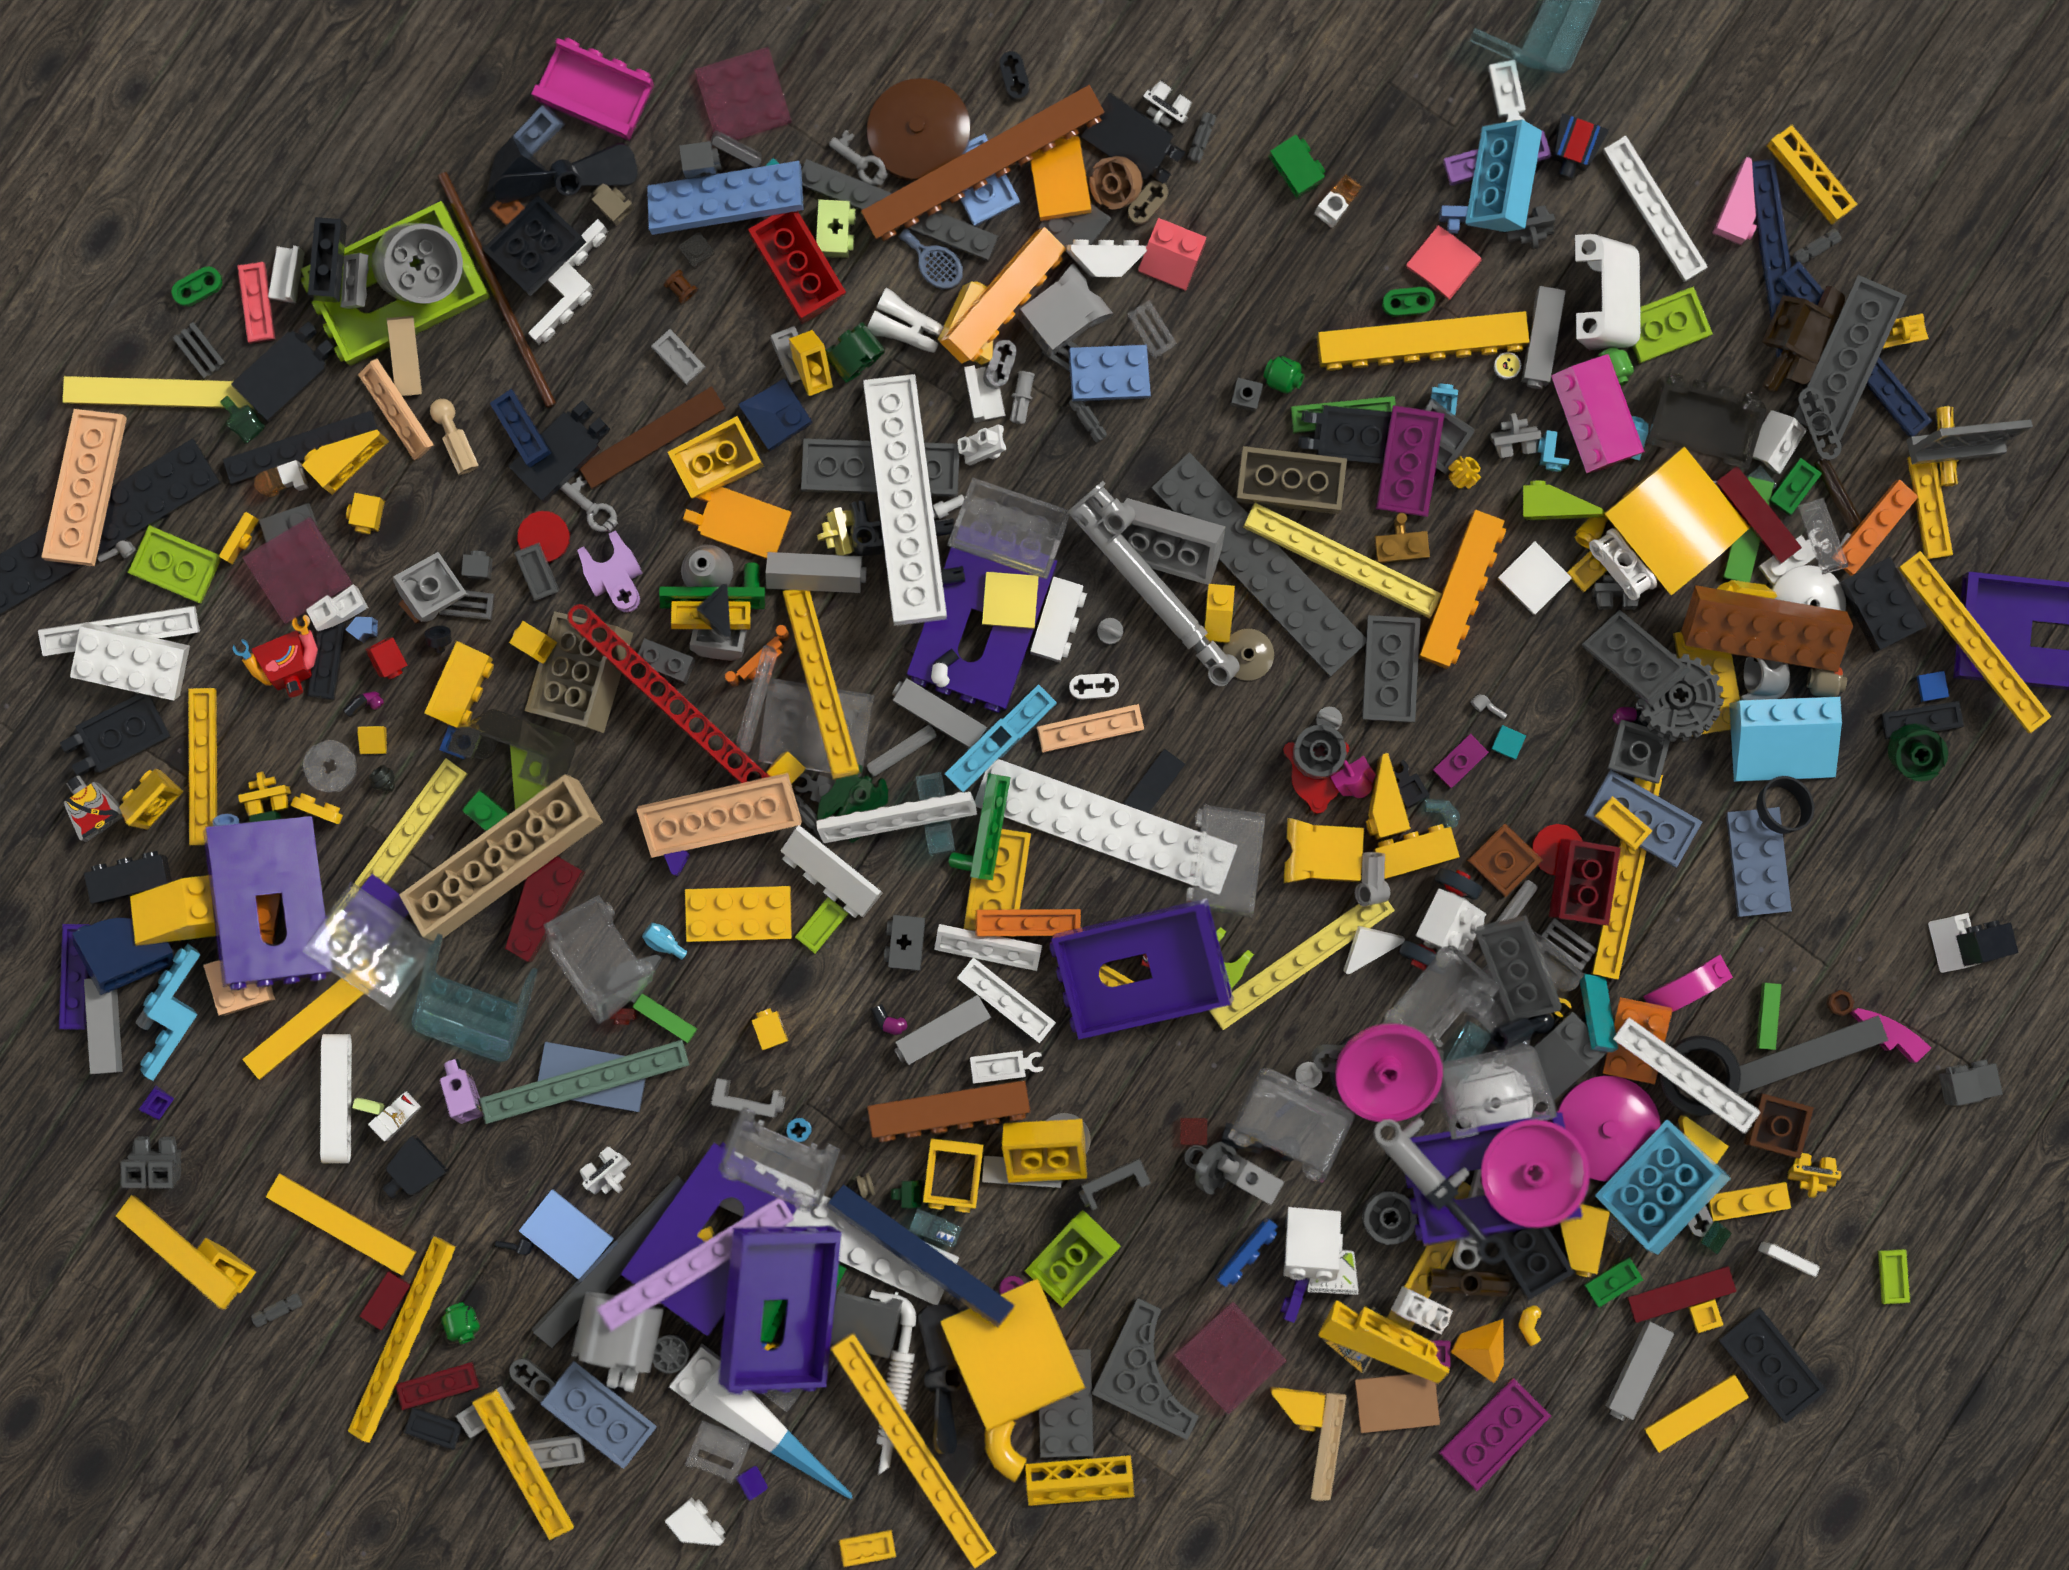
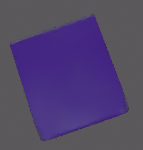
(752, 1482)

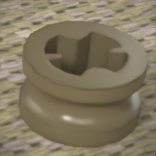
(866, 1185)

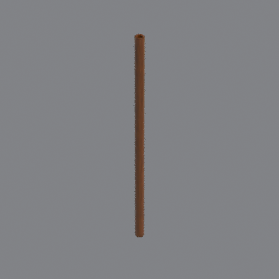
(496, 289)

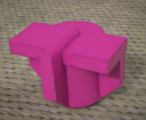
(1355, 778)

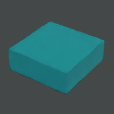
(1508, 742)

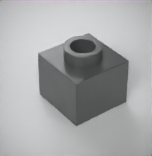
(1243, 402)
(477, 566)

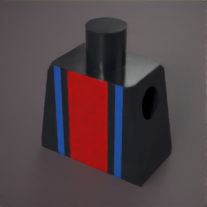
(1576, 144)

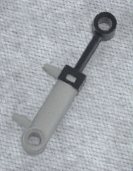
(1432, 1183)

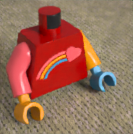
(283, 660)

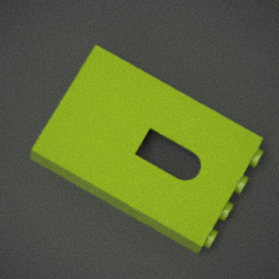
(367, 334)

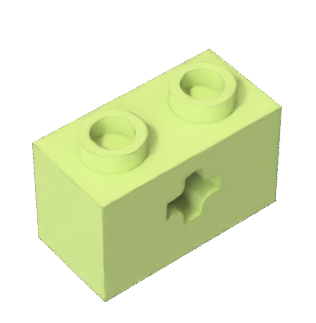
(831, 213)

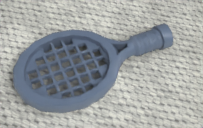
(914, 244)

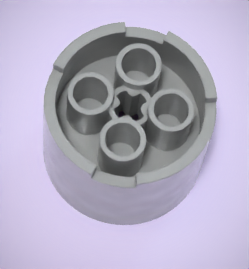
(437, 269)
(626, 1346)

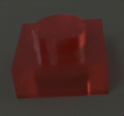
(623, 1016)

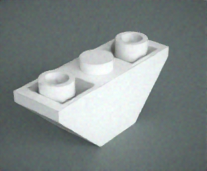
(1105, 258)
(1422, 1310)

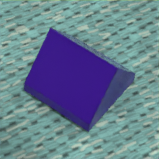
(676, 861)
(156, 1103)

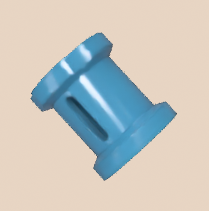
(794, 1136)

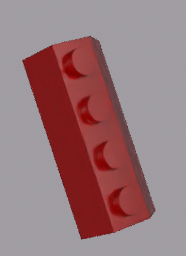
(797, 264)

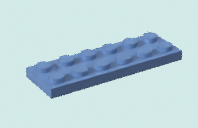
(725, 197)

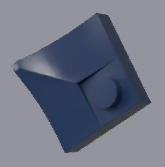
(776, 414)

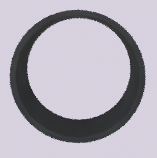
(1802, 795)

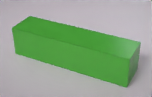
(1768, 1016)
(665, 1018)

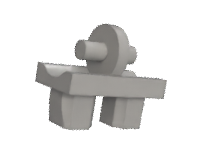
(1504, 439)

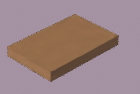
(1396, 1402)

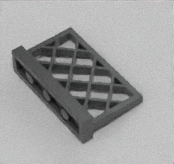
(1965, 442)

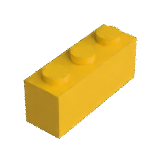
(1418, 851)

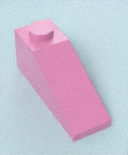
(1739, 209)

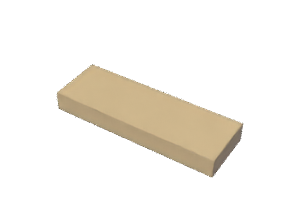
(404, 355)

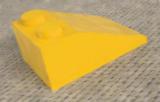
(715, 458)
(339, 461)
(149, 800)
(1386, 808)
(174, 912)

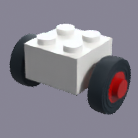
(1448, 920)

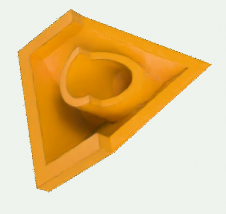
(1482, 1349)

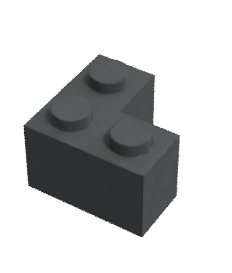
(1971, 1084)

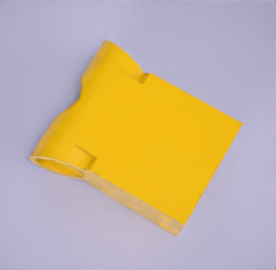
(1323, 852)

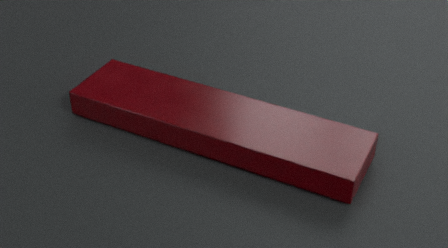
(1758, 515)
(1681, 1294)

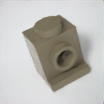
(611, 203)

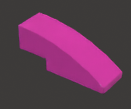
(1898, 1036)

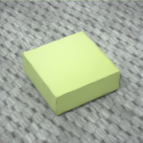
(368, 1106)

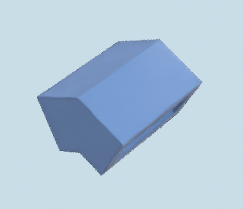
(363, 628)

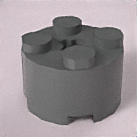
(1315, 737)
(1391, 1232)

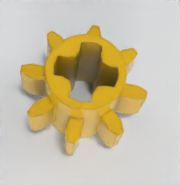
(1464, 472)

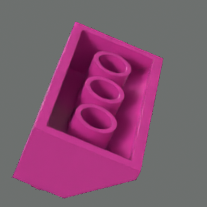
(1597, 413)

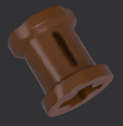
(680, 286)

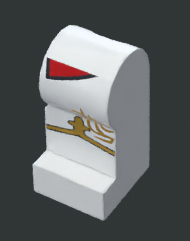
(395, 1116)

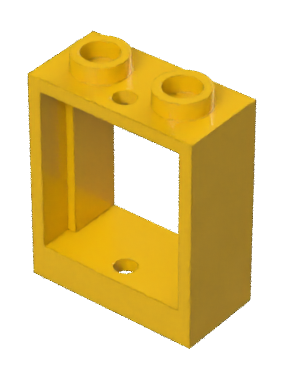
(938, 1202)

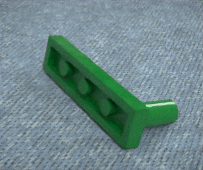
(750, 592)
(989, 832)

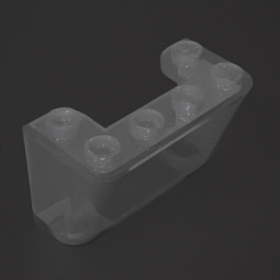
(1227, 859)
(1493, 1081)

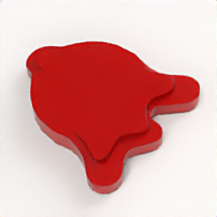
(1315, 792)

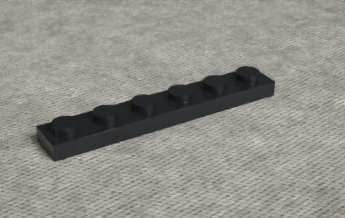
(252, 462)

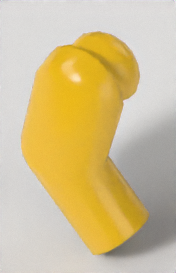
(1527, 1324)

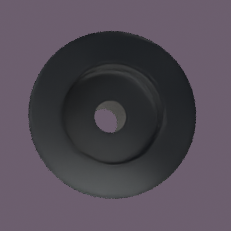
(438, 638)

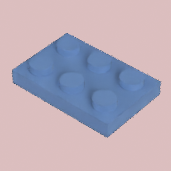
(1109, 372)

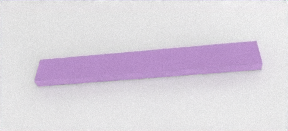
(687, 1268)

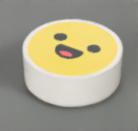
(1507, 365)

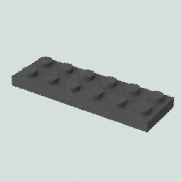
(1852, 352)
(849, 467)

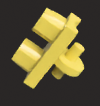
(836, 532)

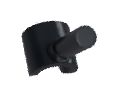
(523, 1247)

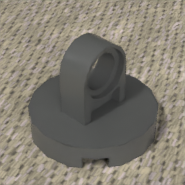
(1207, 1174)

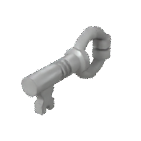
(861, 163)
(591, 509)

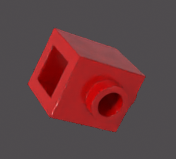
(386, 658)

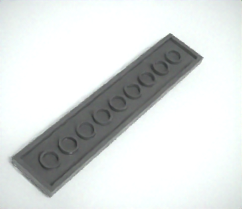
(1263, 567)

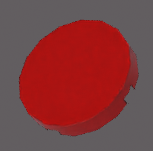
(548, 530)
(1547, 845)

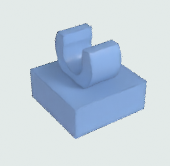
(1453, 216)

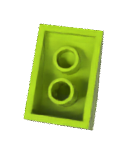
(1072, 1258)

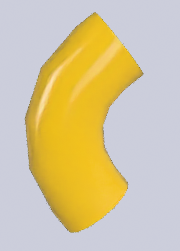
(1002, 1453)

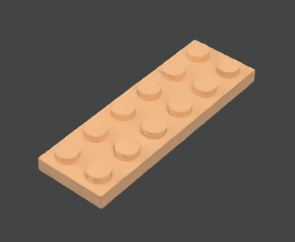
(84, 487)
(719, 815)

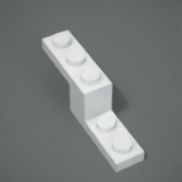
(570, 285)

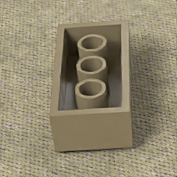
(1291, 480)

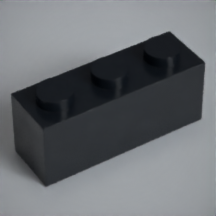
(327, 259)
(127, 877)

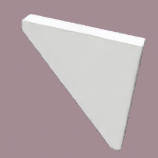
(1368, 946)

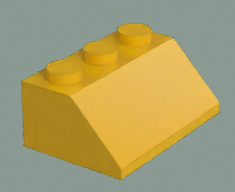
(459, 685)
(1044, 1150)

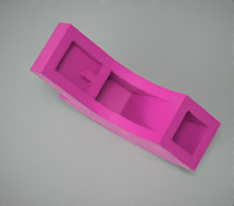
(1691, 985)

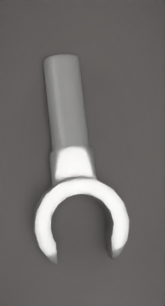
(125, 548)
(1482, 701)

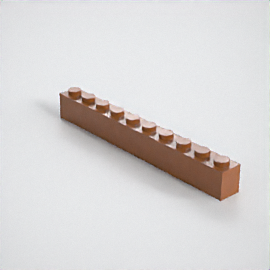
(983, 162)

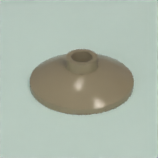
(1263, 652)

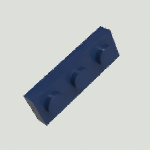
(520, 428)

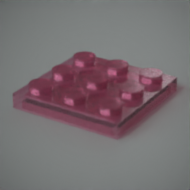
(743, 94)
(297, 569)
(1230, 1357)

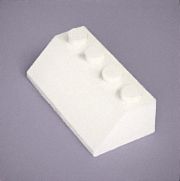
(831, 871)

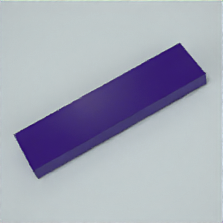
(72, 983)

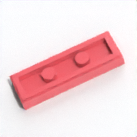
(256, 302)

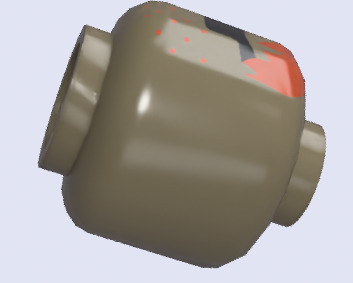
(1826, 682)

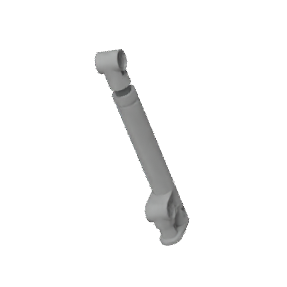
(1098, 518)

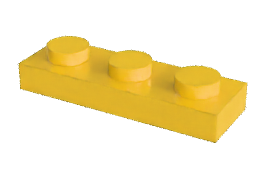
(685, 615)
(1749, 1201)

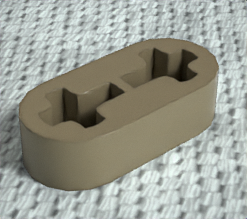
(1143, 199)

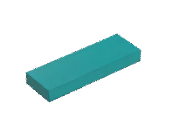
(1598, 1013)

